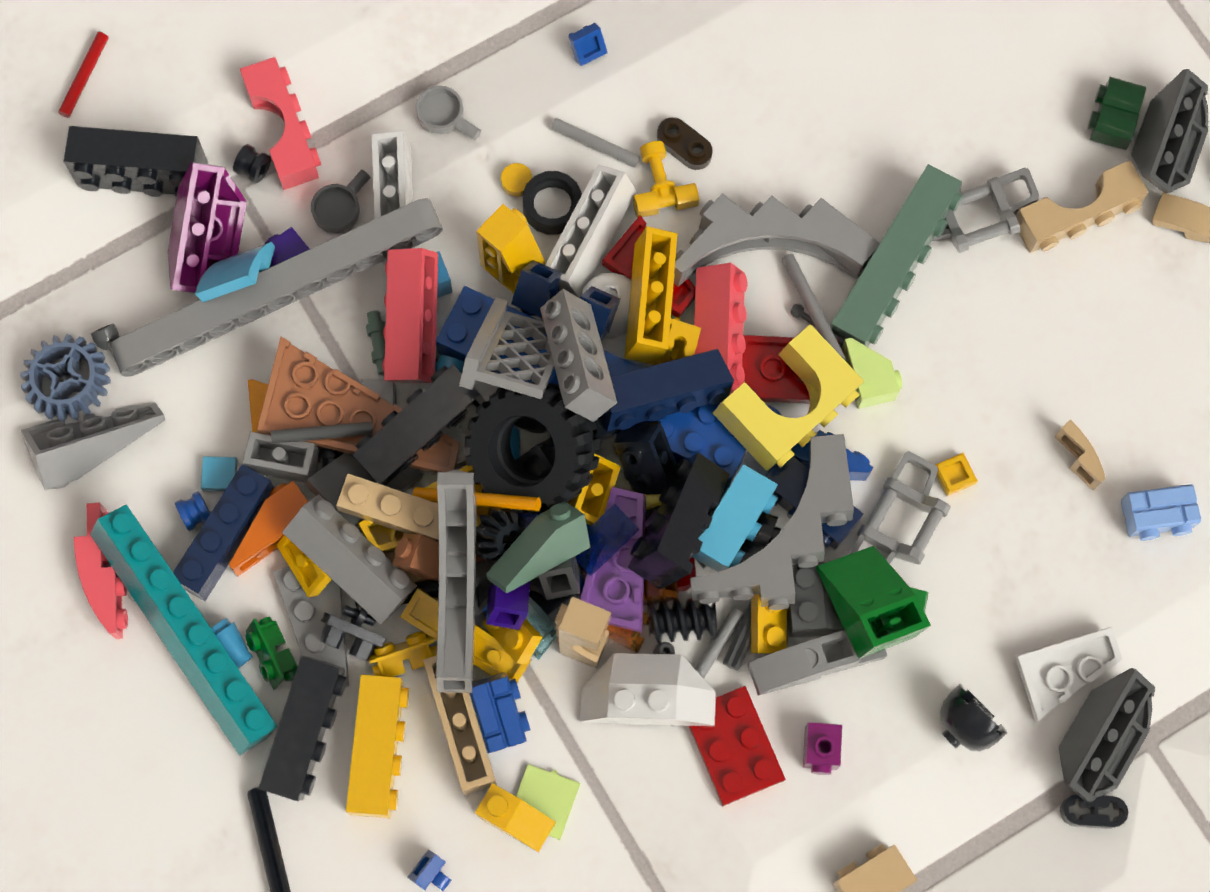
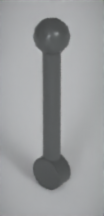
(798, 311)

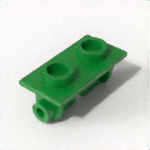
(263, 639)

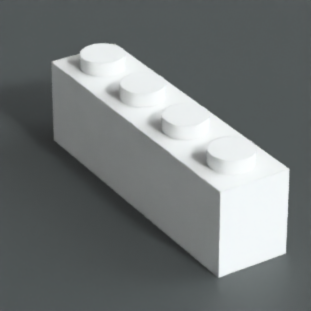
(391, 172)
(591, 228)

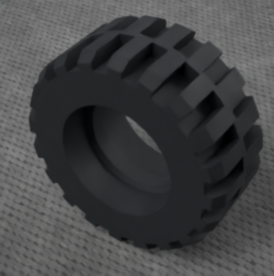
(493, 457)

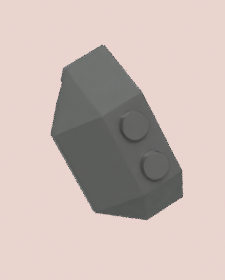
(1173, 133)
(1107, 735)

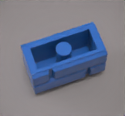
(498, 713)

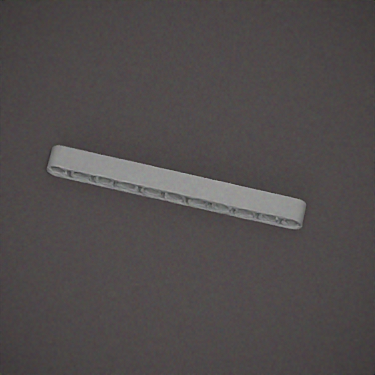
(276, 287)

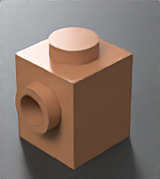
(418, 556)

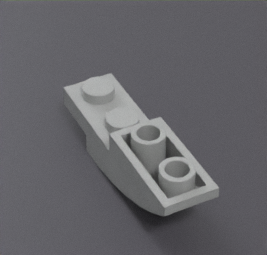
(807, 662)

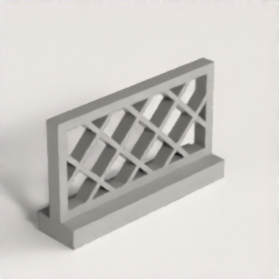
(491, 343)

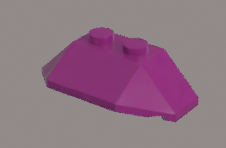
(204, 224)

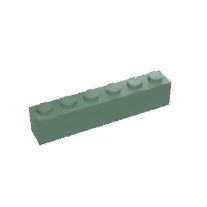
(897, 257)

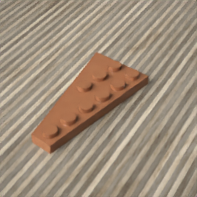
(313, 394)

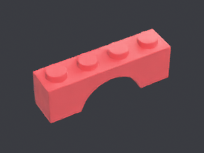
(268, 91)

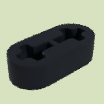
(1094, 819)

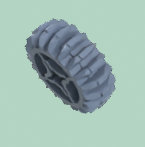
(58, 401)

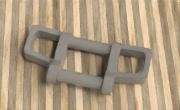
(1007, 214)
(922, 501)

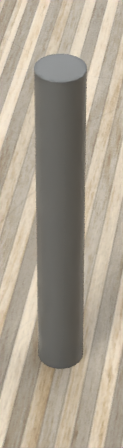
(321, 432)

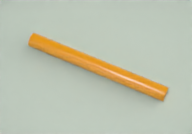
(488, 499)

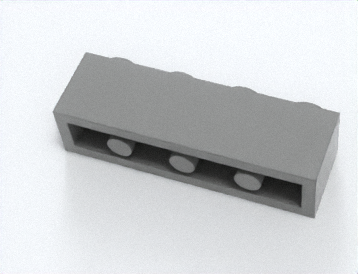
(349, 558)

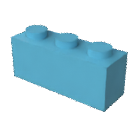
(736, 519)

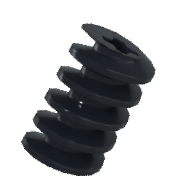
(681, 620)

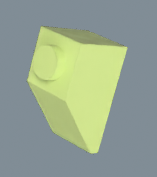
(880, 379)

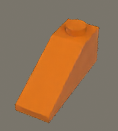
(268, 526)

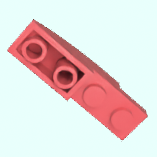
(98, 580)

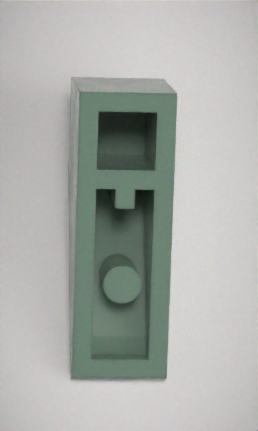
(541, 546)

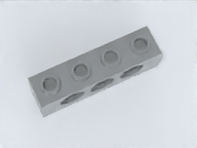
(578, 355)

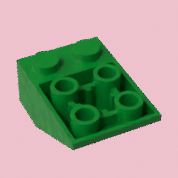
(872, 601)

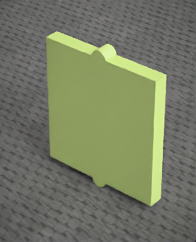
(550, 795)

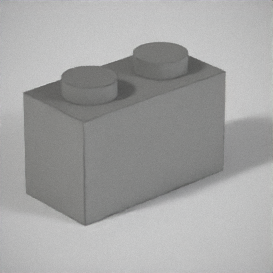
(282, 460)

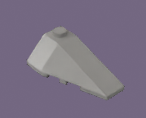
(73, 449)

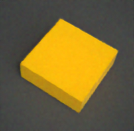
(955, 474)

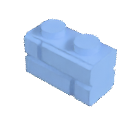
(1161, 510)

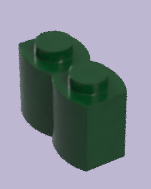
(1117, 112)

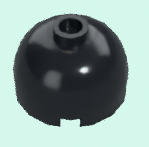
(969, 721)

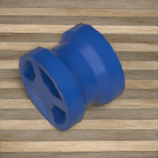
(192, 510)

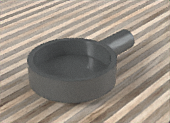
(336, 205)

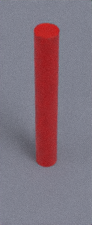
(83, 75)

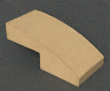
(1184, 216)
(1087, 465)

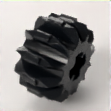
(497, 533)

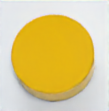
(515, 178)

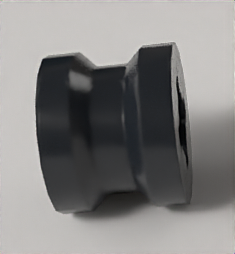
(251, 163)

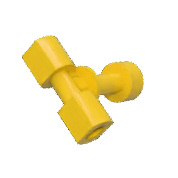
(663, 192)

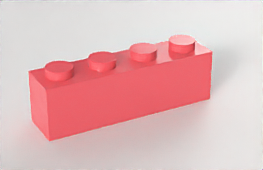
(410, 315)
(722, 315)

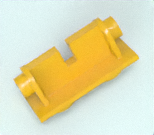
(391, 656)

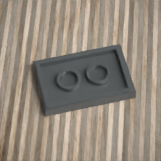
(330, 481)

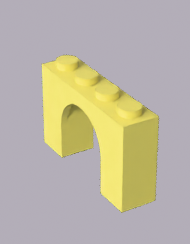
(772, 436)

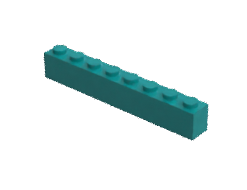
(183, 629)

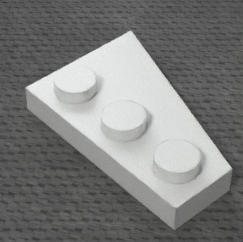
(1065, 667)

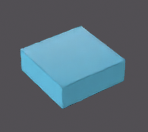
(217, 473)

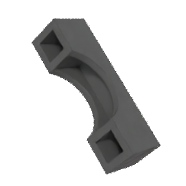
(555, 583)

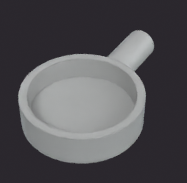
(441, 111)

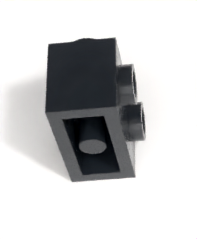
(646, 457)

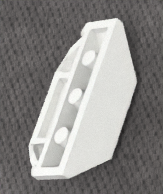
(648, 691)

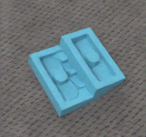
(234, 272)

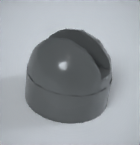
(104, 335)

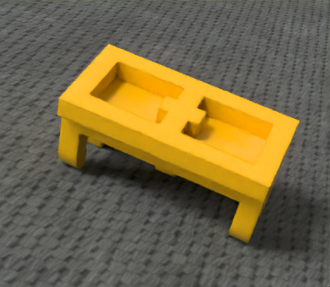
(682, 341)

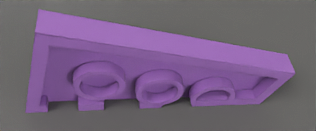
(614, 584)

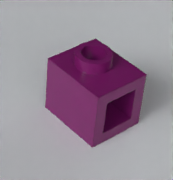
(822, 747)

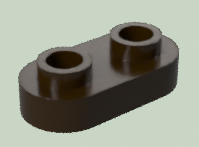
(683, 142)

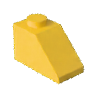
(515, 817)

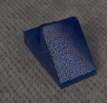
(606, 538)

